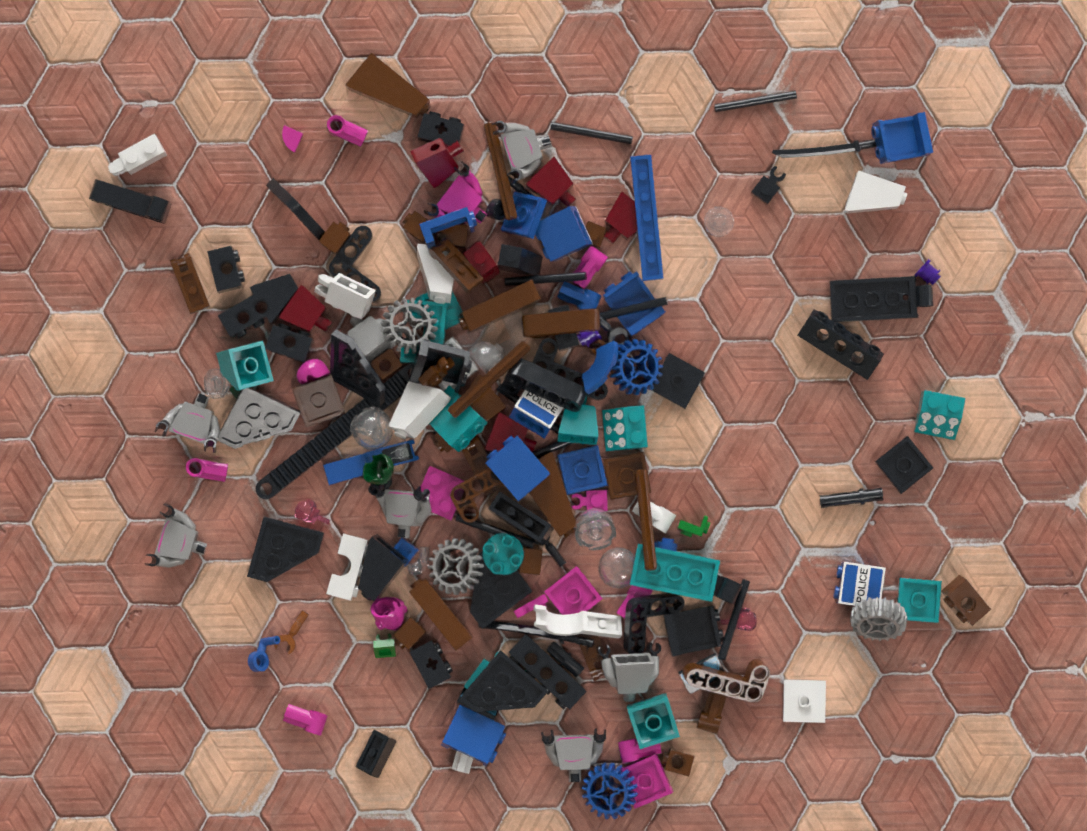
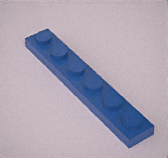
(646, 218)

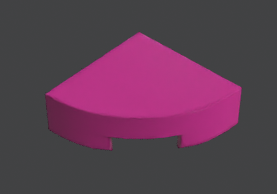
(291, 138)

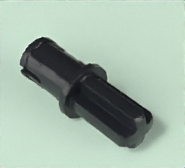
(565, 659)

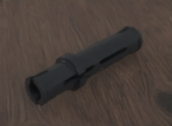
(855, 497)

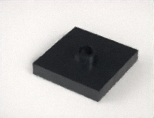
(678, 381)
(904, 465)

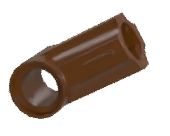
(711, 715)

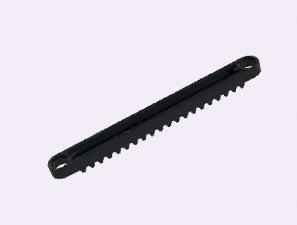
(329, 438)

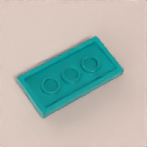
(677, 574)

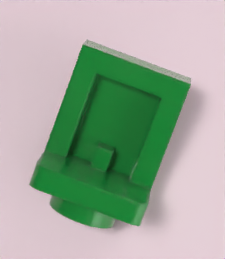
(689, 529)

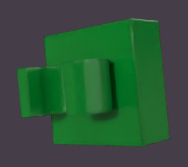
(384, 648)

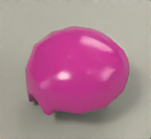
(311, 370)

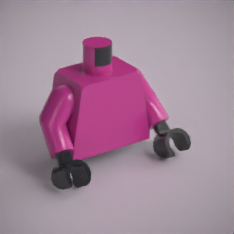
(462, 193)

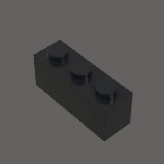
(521, 518)

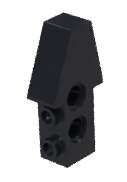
(274, 293)

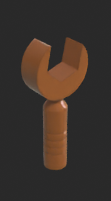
(293, 631)

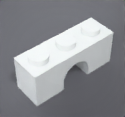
(345, 585)

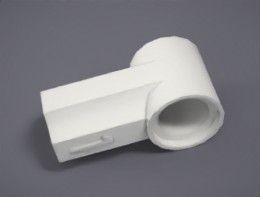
(661, 517)
(462, 763)

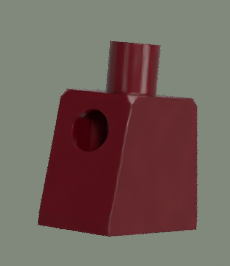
(437, 160)
(552, 184)
(621, 219)
(481, 261)
(305, 311)
(503, 429)

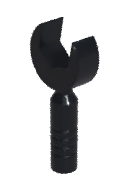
(612, 332)
(554, 553)

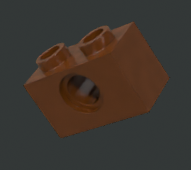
(975, 606)

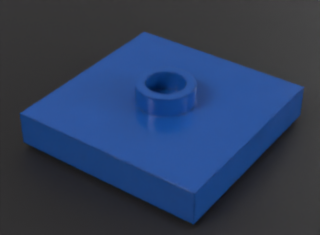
(529, 212)
(582, 470)

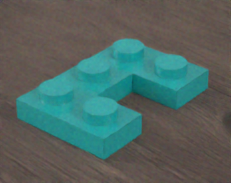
(440, 314)

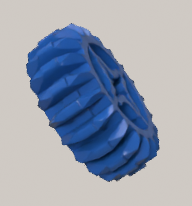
(646, 354)
(608, 781)

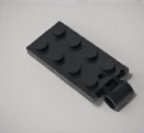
(878, 299)

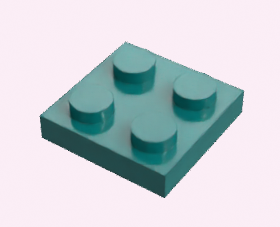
(920, 599)

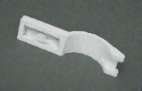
(578, 623)

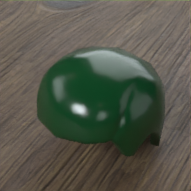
(379, 470)

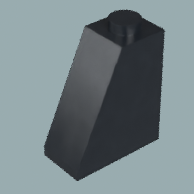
(519, 260)
(379, 568)

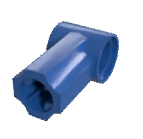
(579, 297)

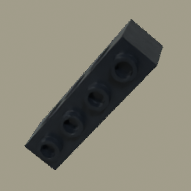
(845, 354)
(574, 691)

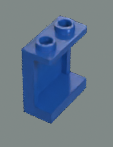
(902, 138)
(447, 221)
(630, 292)
(517, 467)
(474, 735)

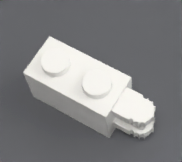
(138, 156)
(346, 294)

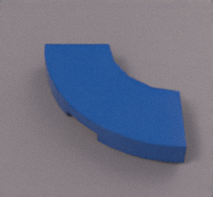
(597, 374)

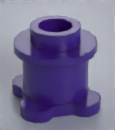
(928, 273)
(587, 338)

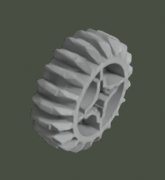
(407, 316)
(442, 575)
(878, 619)

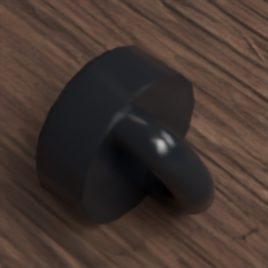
(495, 210)

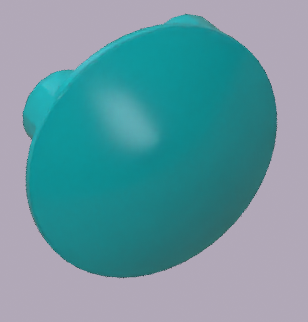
(503, 554)

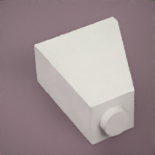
(874, 194)
(436, 278)
(417, 409)

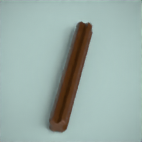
(500, 171)
(489, 379)
(646, 520)

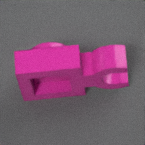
(593, 499)
(529, 606)

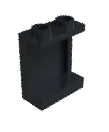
(430, 353)
(693, 630)

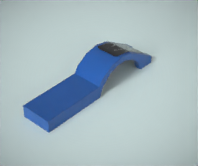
(353, 466)

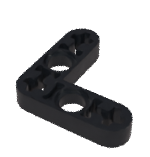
(296, 208)
(349, 262)
(643, 612)

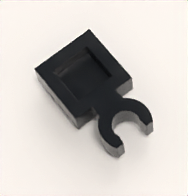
(767, 188)

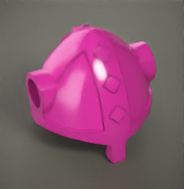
(388, 613)

